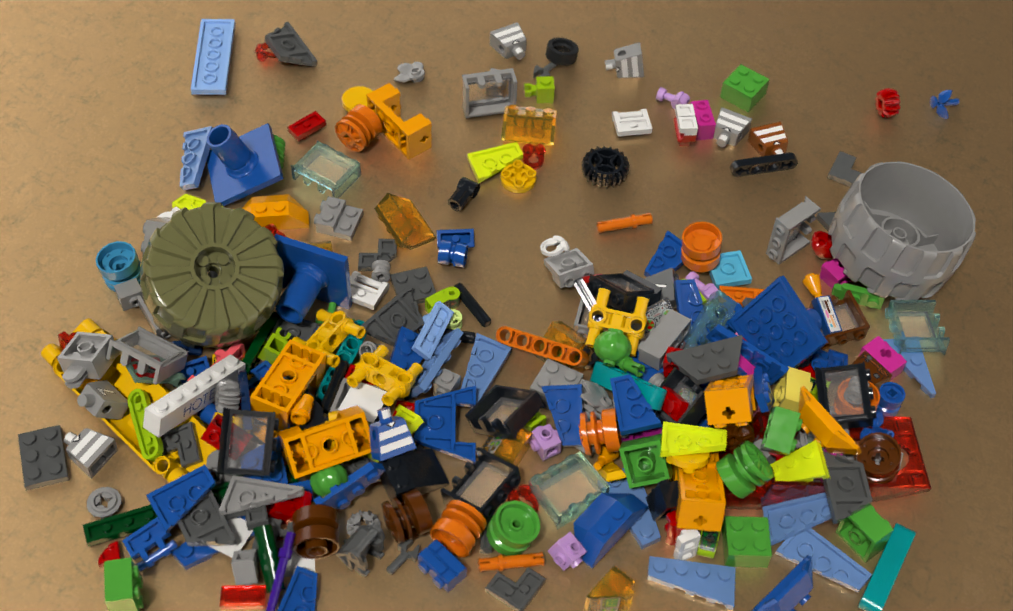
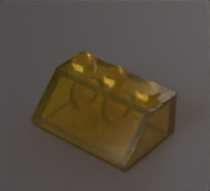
(529, 125)
(404, 222)

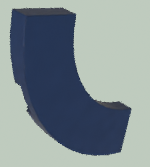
(244, 389)

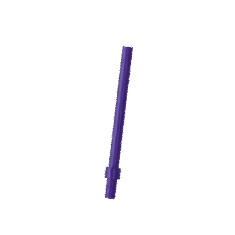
(284, 554)

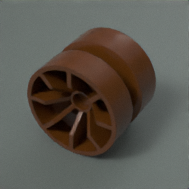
(315, 531)

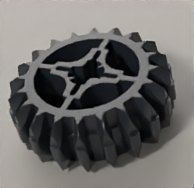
(605, 172)

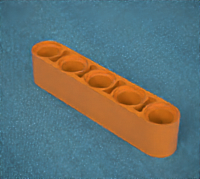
(549, 351)

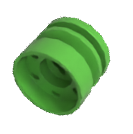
(744, 470)

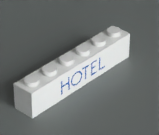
(189, 397)

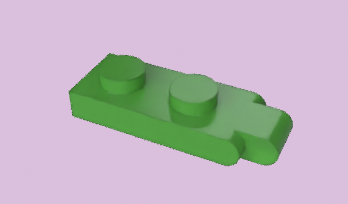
(860, 294)

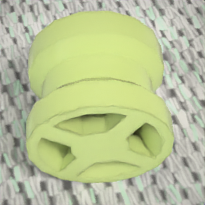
(457, 318)

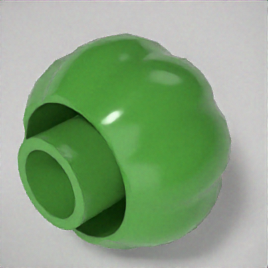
(612, 346)
(327, 478)

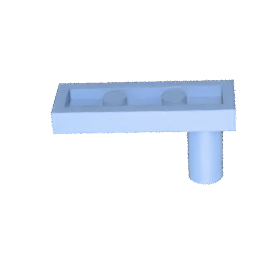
(433, 329)

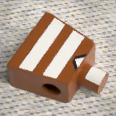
(769, 139)

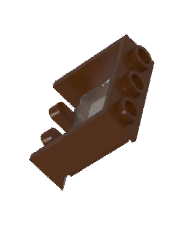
(851, 319)

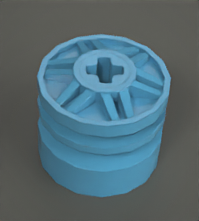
(118, 263)

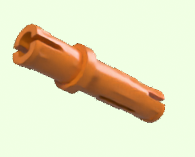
(626, 222)
(513, 561)

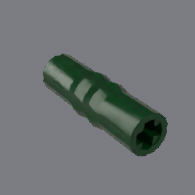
(267, 554)

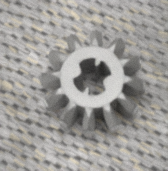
(227, 395)

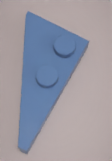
(916, 368)

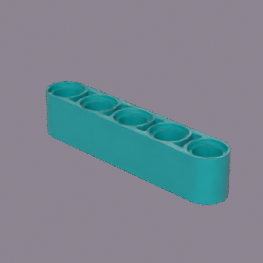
(345, 354)
(652, 393)
(887, 569)

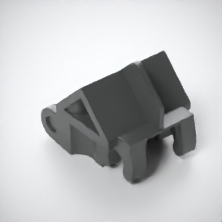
(364, 541)

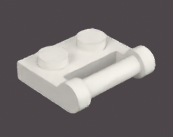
(632, 123)
(366, 295)

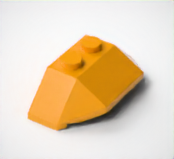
(278, 210)
(824, 427)

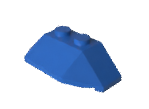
(606, 523)
(791, 590)

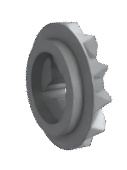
(95, 505)
(355, 521)

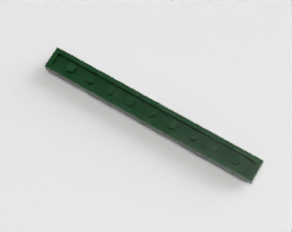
(131, 521)

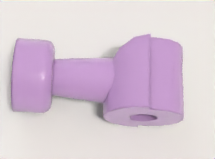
(679, 98)
(706, 290)

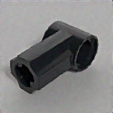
(465, 190)

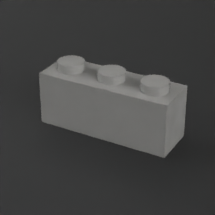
(668, 333)

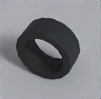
(564, 58)

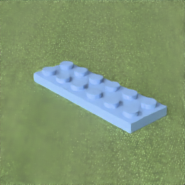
(213, 57)

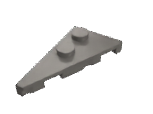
(251, 493)

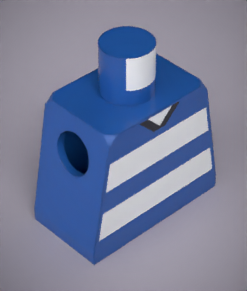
(389, 436)

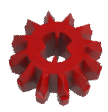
(887, 102)

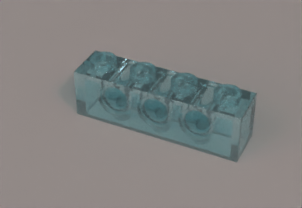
(718, 303)

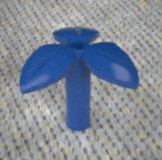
(943, 100)
(877, 422)

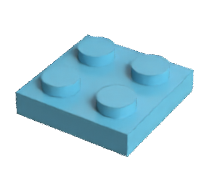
(731, 270)

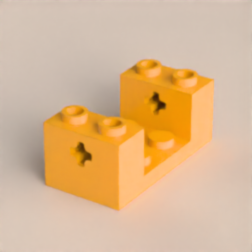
(409, 136)
(730, 392)
(281, 395)
(305, 447)
(700, 497)

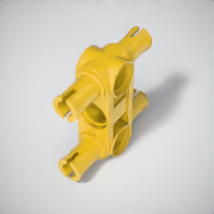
(617, 320)
(331, 334)
(385, 375)

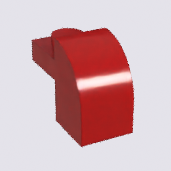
(284, 509)

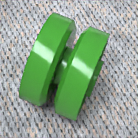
(513, 528)

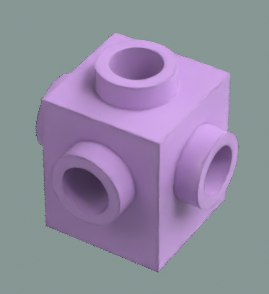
(545, 441)
(567, 552)

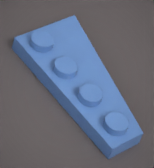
(195, 156)
(485, 364)
(796, 516)
(644, 529)
(826, 559)
(701, 579)

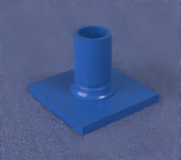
(241, 162)
(309, 276)
(780, 325)

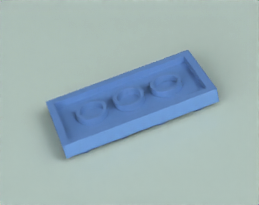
(432, 366)

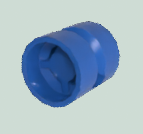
(452, 253)
(891, 398)

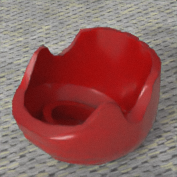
(821, 245)

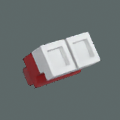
(685, 124)
(684, 540)

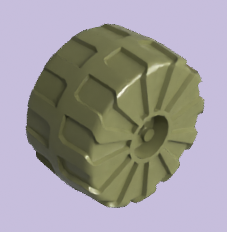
(203, 308)

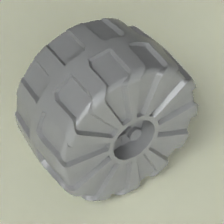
(902, 231)

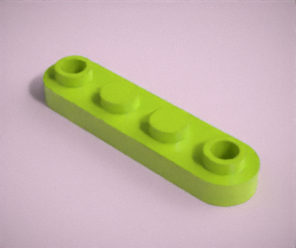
(150, 445)

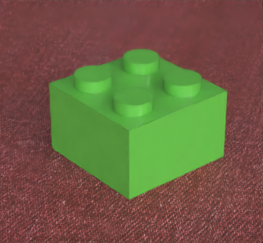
(744, 88)
(781, 431)
(643, 461)
(865, 532)
(746, 541)
(123, 585)

